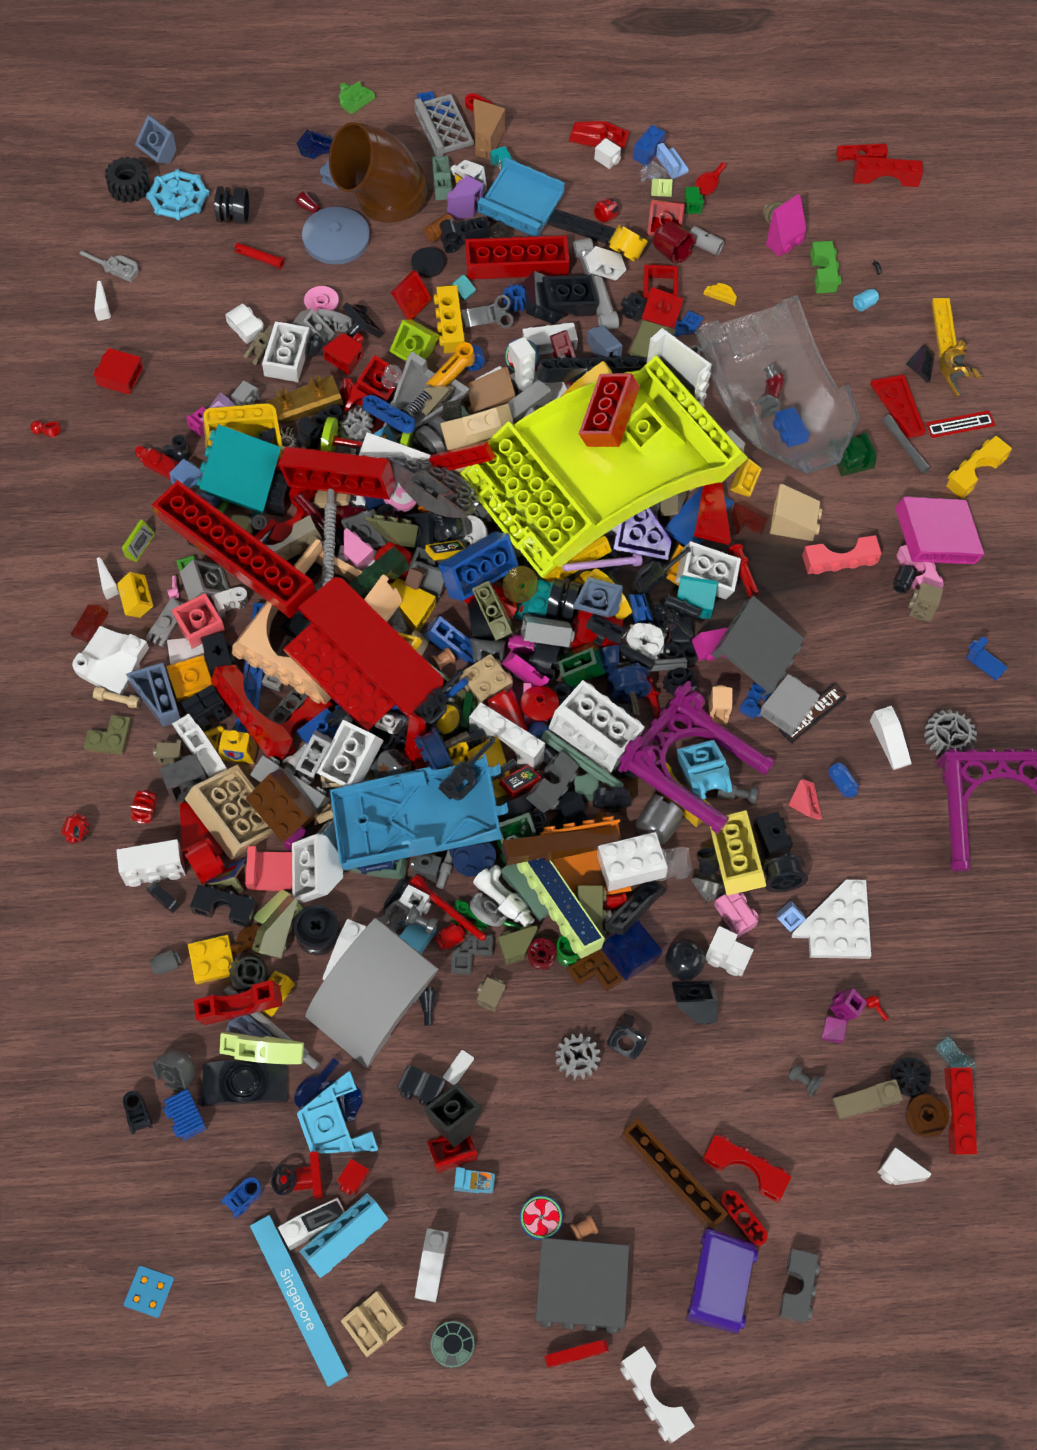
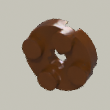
(933, 1106)

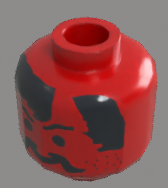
(606, 210)
(75, 828)

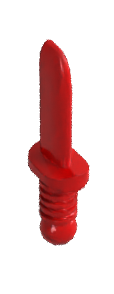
(653, 700)

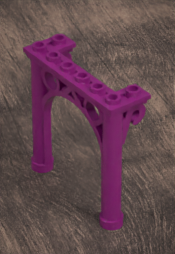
(687, 708)
(957, 801)

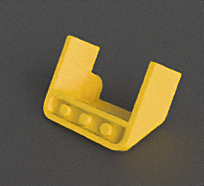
(244, 419)

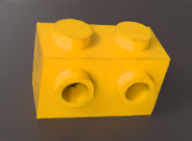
(135, 594)

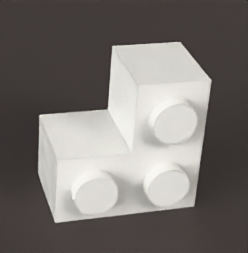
(728, 953)

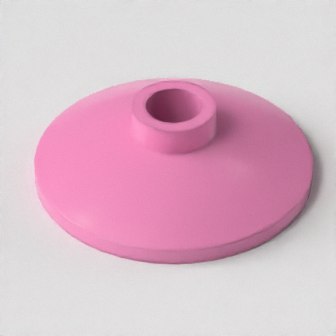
(319, 295)

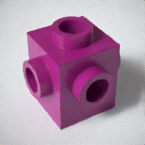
(847, 1004)

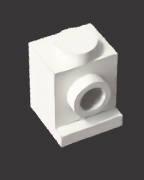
(414, 895)

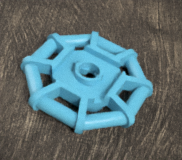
(176, 187)

